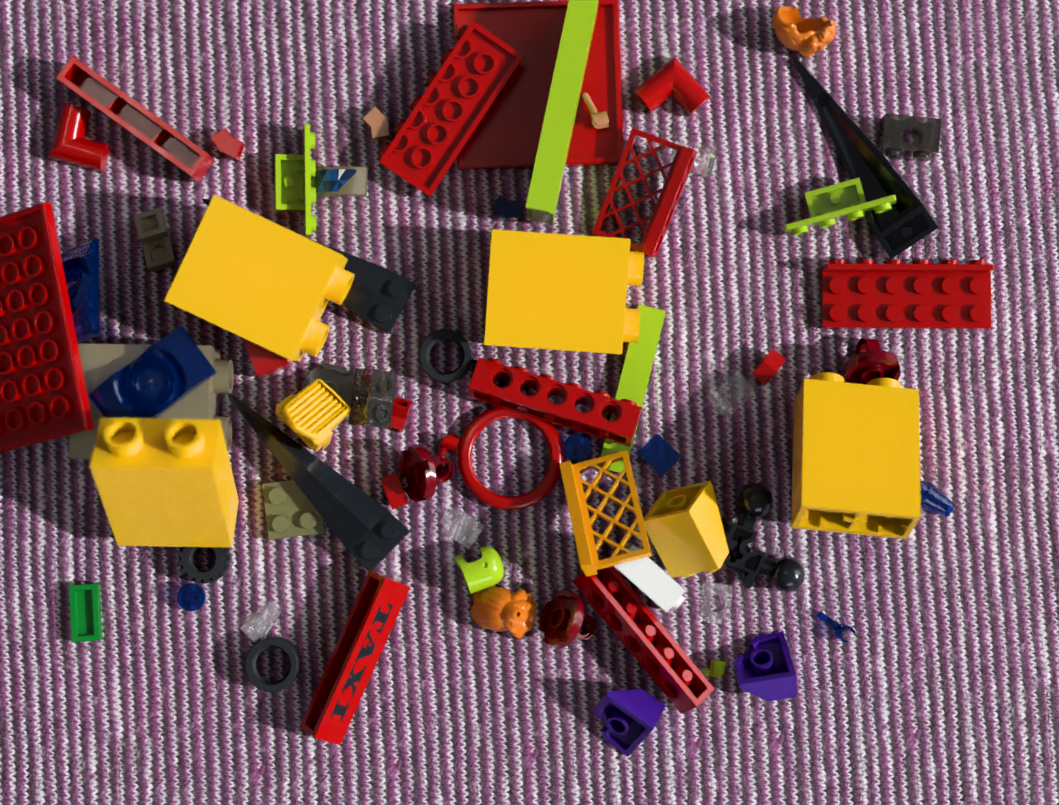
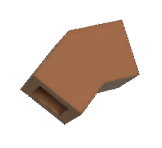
(378, 124)

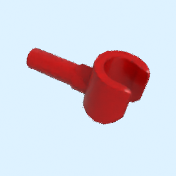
(449, 442)

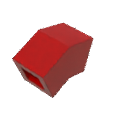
(227, 145)
(768, 366)
(400, 413)
(394, 490)

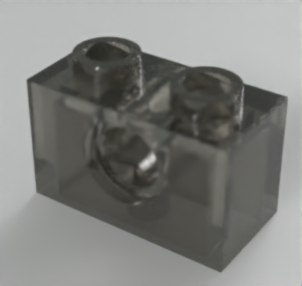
(924, 130)
(372, 398)

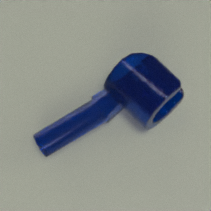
(838, 628)

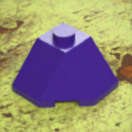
(767, 668)
(628, 717)

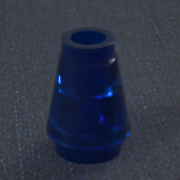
(934, 500)

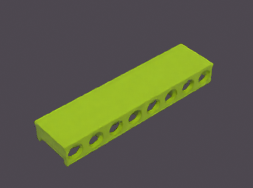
(561, 110)

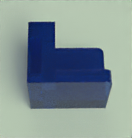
(658, 455)

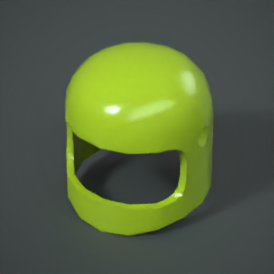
(483, 572)

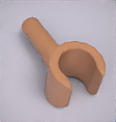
(600, 119)

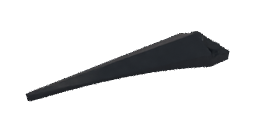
(909, 217)
(376, 291)
(353, 516)

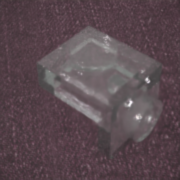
(703, 161)
(732, 394)

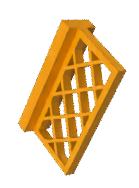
(581, 519)

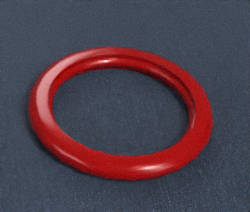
(501, 501)

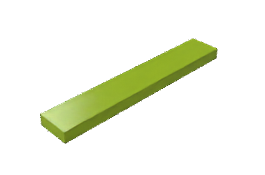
(636, 372)

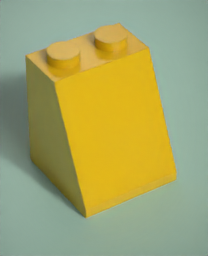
(688, 530)

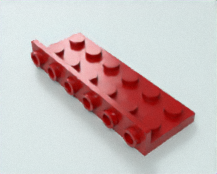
(450, 108)
(906, 295)

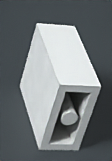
(652, 581)

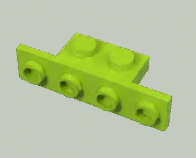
(293, 182)
(835, 203)

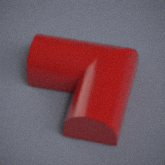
(674, 82)
(70, 142)

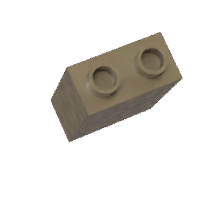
(103, 360)

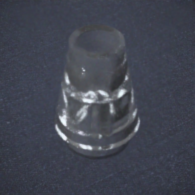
(260, 622)

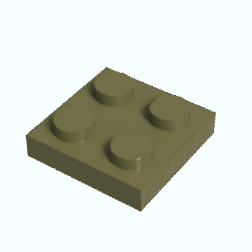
(290, 511)

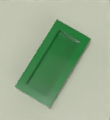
(85, 612)

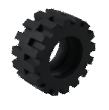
(200, 576)

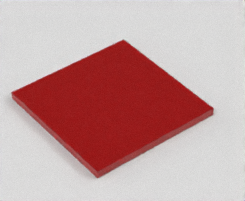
(514, 122)

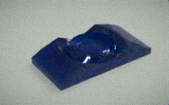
(82, 283)
(154, 379)

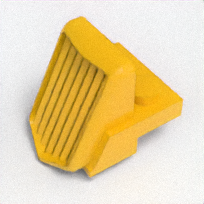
(314, 413)

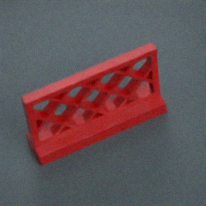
(668, 195)

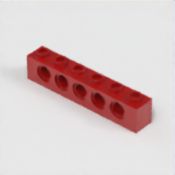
(564, 413)
(645, 638)

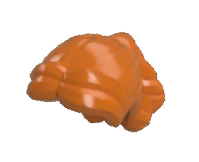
(800, 33)
(504, 610)

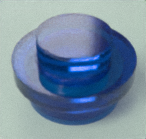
(577, 448)
(191, 597)

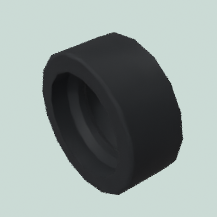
(433, 338)
(264, 684)

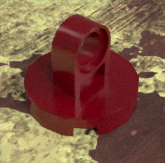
(870, 363)
(420, 472)
(563, 620)

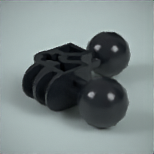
(786, 572)

